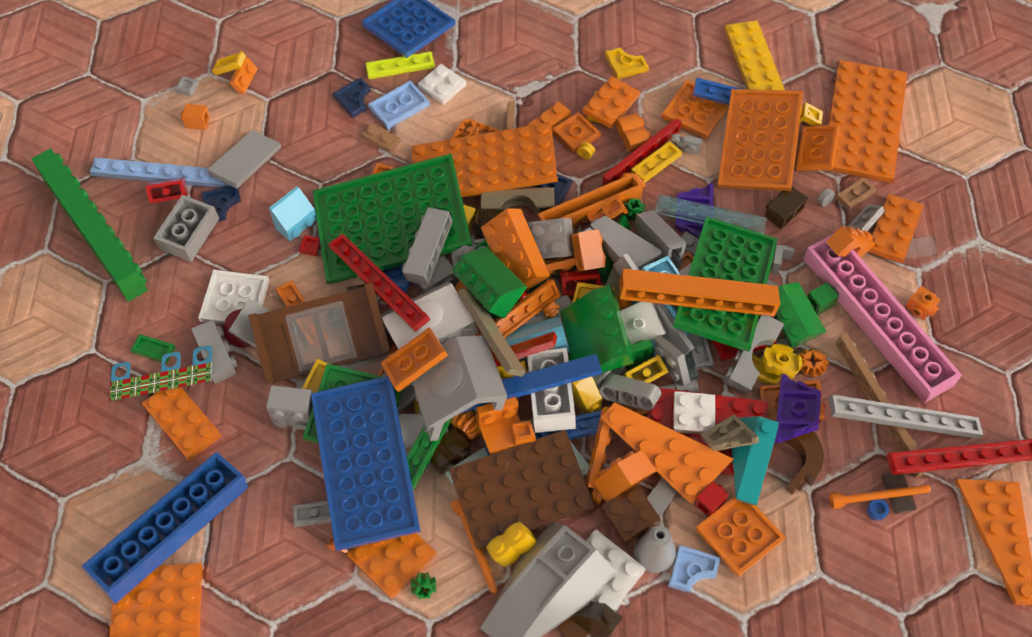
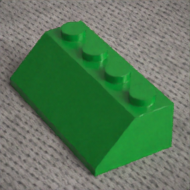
(489, 280)

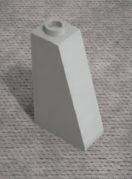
(661, 235)
(619, 241)

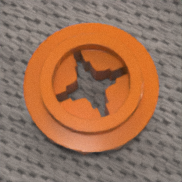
(820, 365)

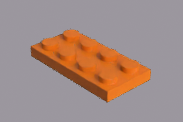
(896, 228)
(182, 421)

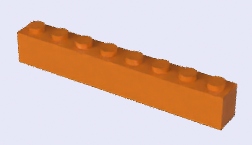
(699, 292)

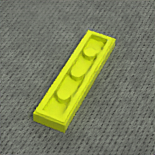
(400, 65)

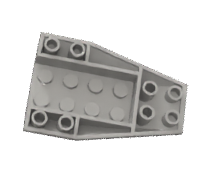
(548, 585)

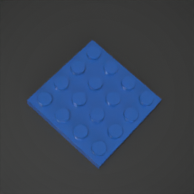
(408, 24)

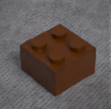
(630, 514)

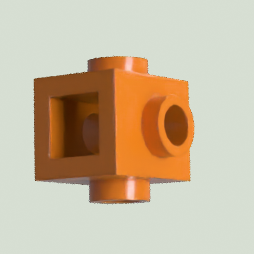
(923, 303)

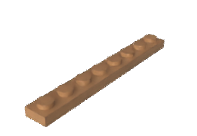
(873, 391)

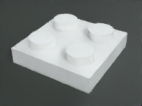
(442, 84)
(693, 412)

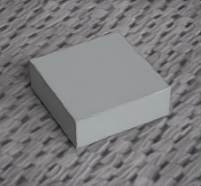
(186, 86)

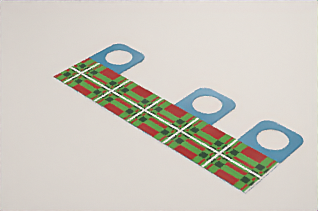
(167, 379)

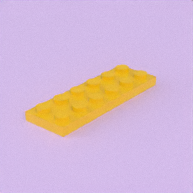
(753, 56)

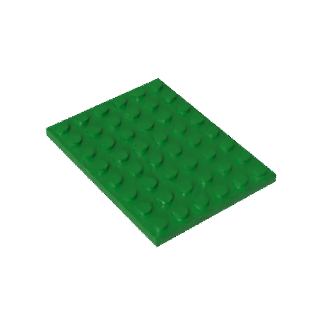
(386, 211)

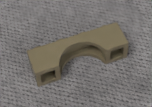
(535, 198)

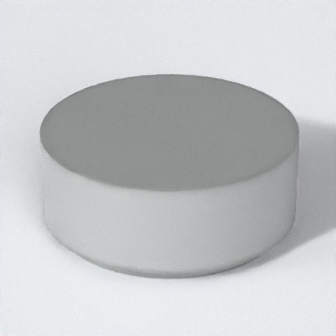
(826, 197)

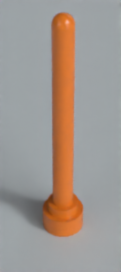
(838, 500)
(456, 506)

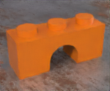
(850, 239)

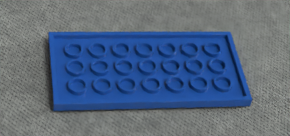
(364, 464)

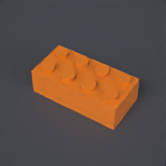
(515, 246)

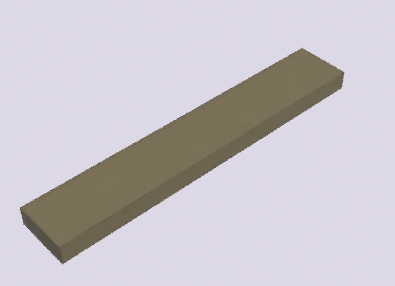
(491, 334)

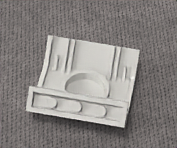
(446, 315)

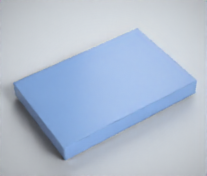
(398, 104)

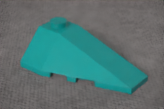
(752, 460)

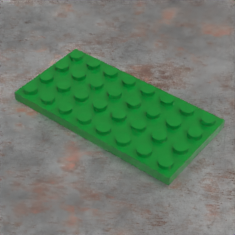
(732, 255)

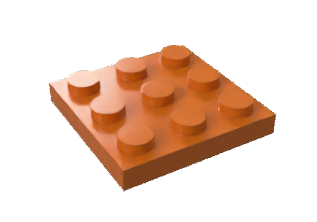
(695, 113)
(740, 535)
(393, 561)

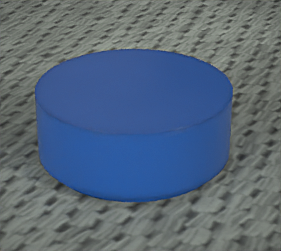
(877, 509)

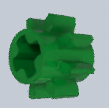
(634, 207)
(423, 585)

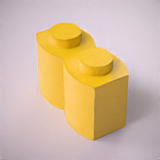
(508, 547)

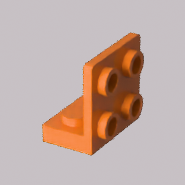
(496, 425)

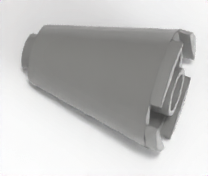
(656, 550)

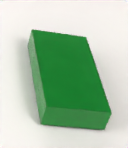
(152, 348)

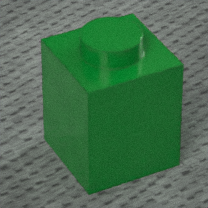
(823, 298)

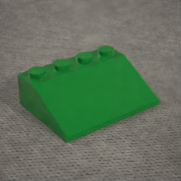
(597, 327)

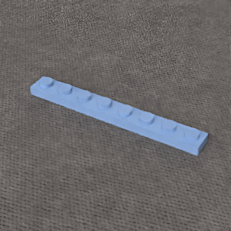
(153, 172)

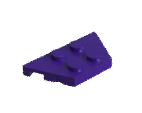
(702, 196)
(797, 409)

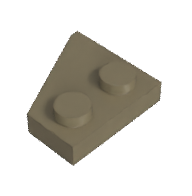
(729, 434)

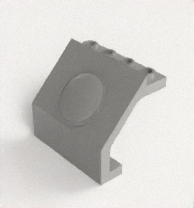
(458, 383)

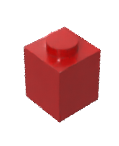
(711, 499)

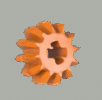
(466, 424)

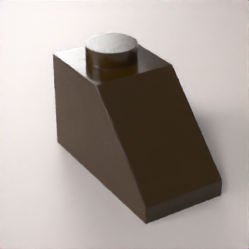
(597, 619)

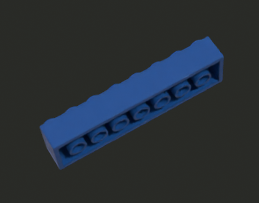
(165, 527)

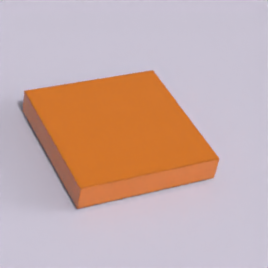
(575, 131)

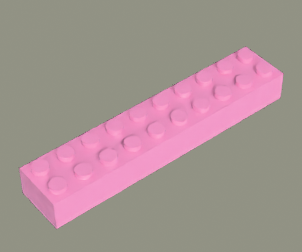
(884, 321)

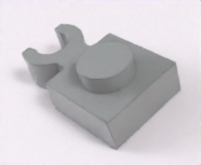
(688, 144)

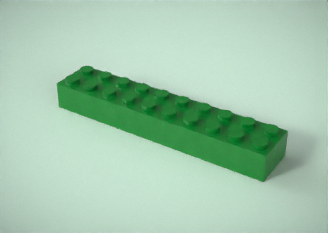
(91, 224)

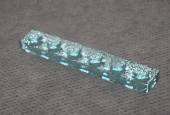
(697, 213)

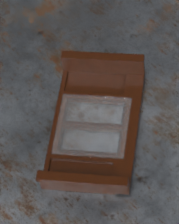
(327, 329)

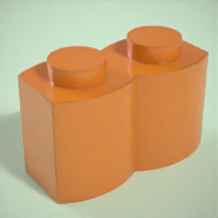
(632, 131)

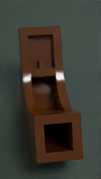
(812, 459)

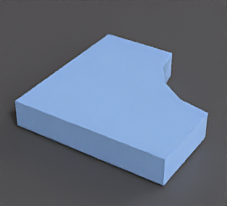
(691, 567)

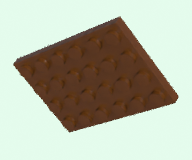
(521, 484)

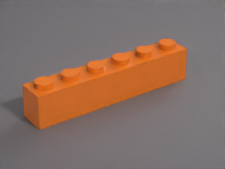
(577, 208)

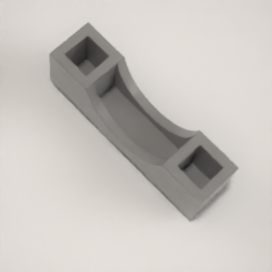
(744, 373)

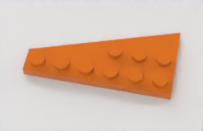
(677, 458)
(1002, 526)

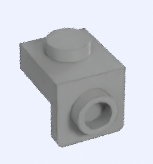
(781, 253)

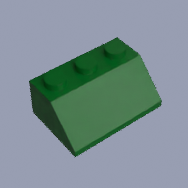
(798, 316)

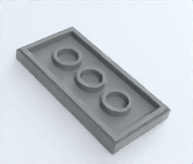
(244, 159)

